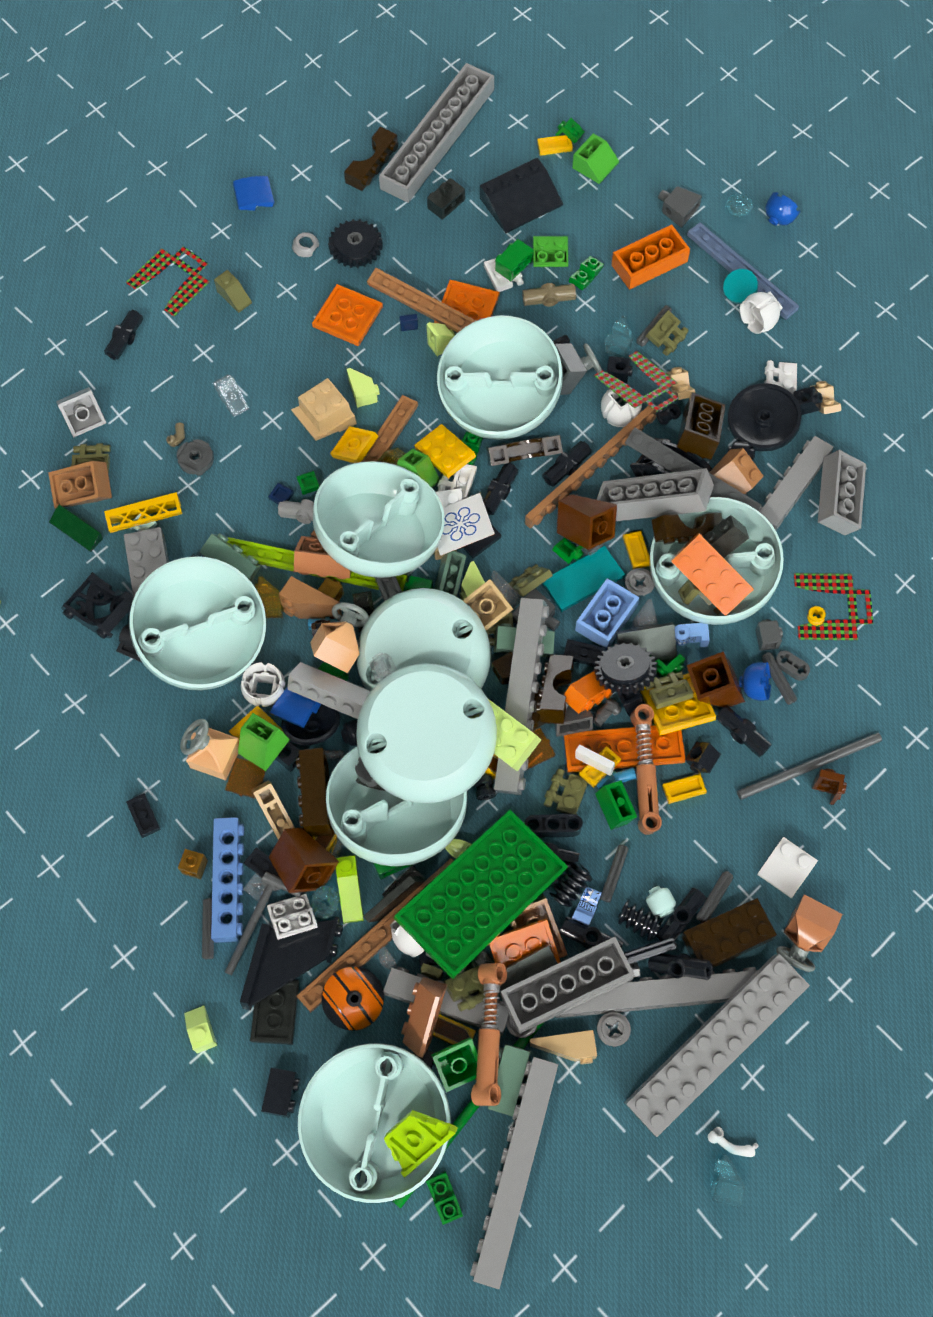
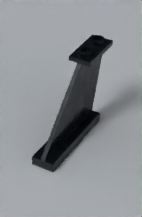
(285, 959)

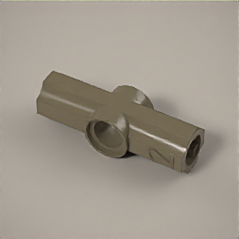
(549, 294)

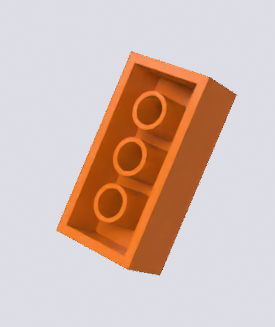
(650, 257)
(711, 574)

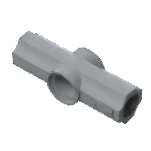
(301, 511)

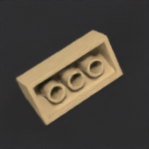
(488, 604)

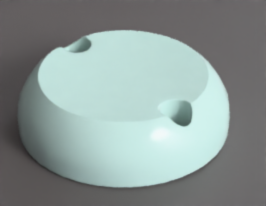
(496, 377)
(377, 519)
(756, 560)
(197, 623)
(425, 629)
(426, 733)
(385, 826)
(352, 1109)

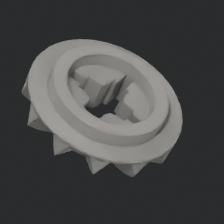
(639, 574)
(623, 1027)

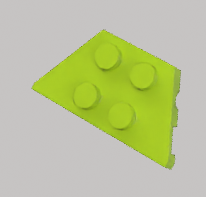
(416, 1139)

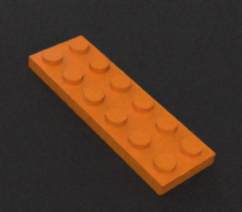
(622, 741)

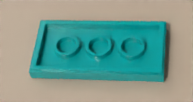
(582, 578)

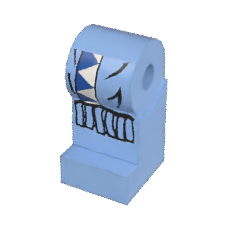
(692, 634)
(587, 906)

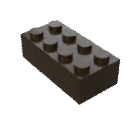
(701, 426)
(313, 786)
(730, 934)

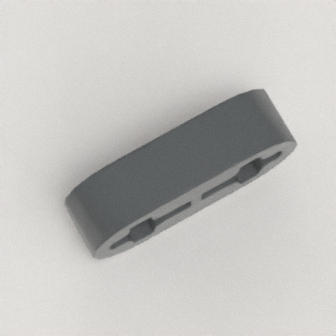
(793, 665)

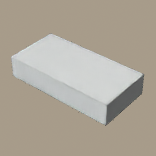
(594, 760)

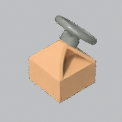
(337, 641)
(209, 749)

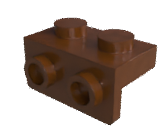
(830, 782)

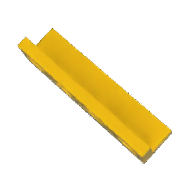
(150, 506)

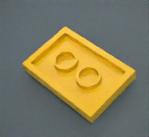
(445, 450)

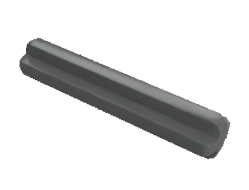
(642, 339)
(779, 679)
(614, 873)
(715, 897)
(207, 942)

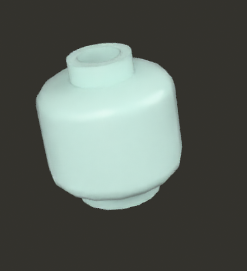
(660, 901)

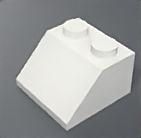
(787, 867)

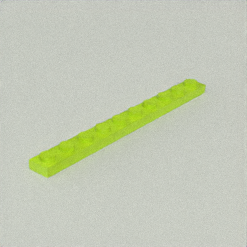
(284, 559)

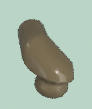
(176, 439)

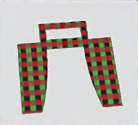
(186, 291)
(632, 396)
(834, 628)

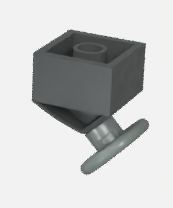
(574, 366)

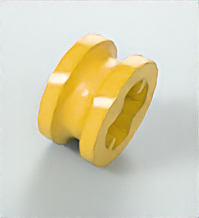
(815, 620)

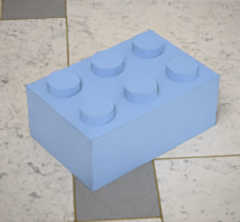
(607, 613)

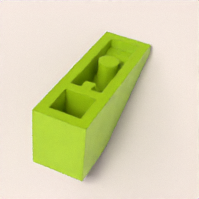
(349, 889)

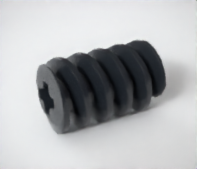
(572, 885)
(639, 921)

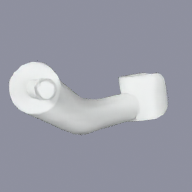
(716, 1136)

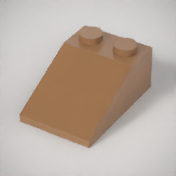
(737, 470)
(80, 484)
(305, 601)
(538, 911)

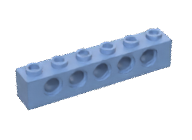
(222, 829)

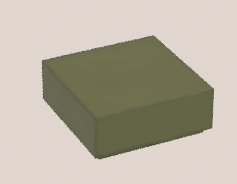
(688, 592)
(432, 972)

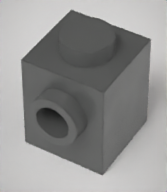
(768, 635)

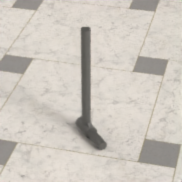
(271, 883)

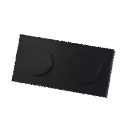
(583, 652)
(143, 815)
(260, 863)

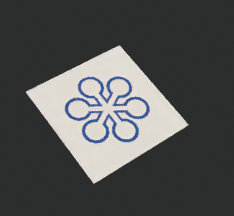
(464, 524)

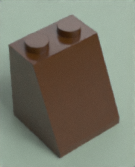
(586, 520)
(716, 681)
(302, 861)

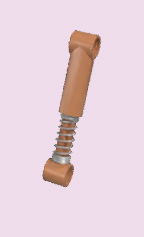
(646, 772)
(486, 1090)

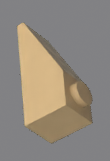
(272, 808)
(572, 1046)

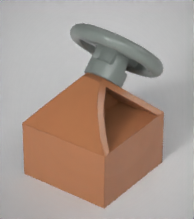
(810, 930)

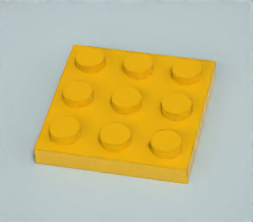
(682, 714)

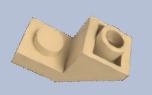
(682, 388)
(828, 404)

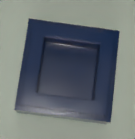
(408, 322)
(280, 493)

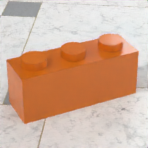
(585, 693)

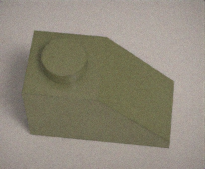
(232, 291)

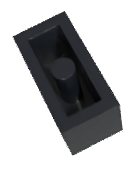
(280, 1093)

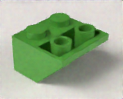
(595, 159)
(550, 251)
(420, 465)
(261, 741)

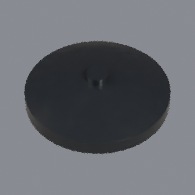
(764, 416)

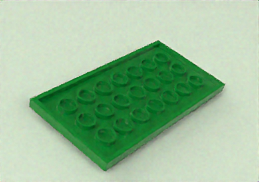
(480, 893)

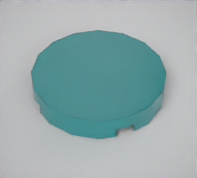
(740, 285)

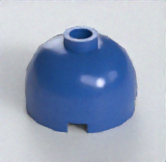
(781, 210)
(756, 681)

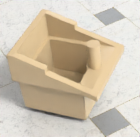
(324, 411)

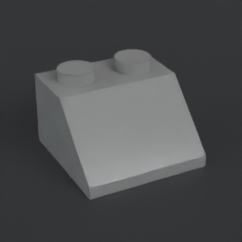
(81, 412)

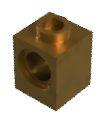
(332, 589)
(192, 864)

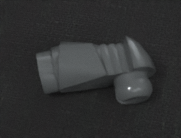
(605, 711)

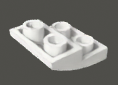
(291, 916)

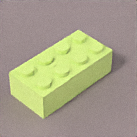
(513, 739)

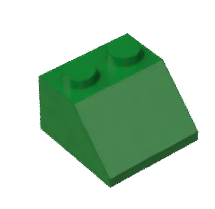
(456, 1064)

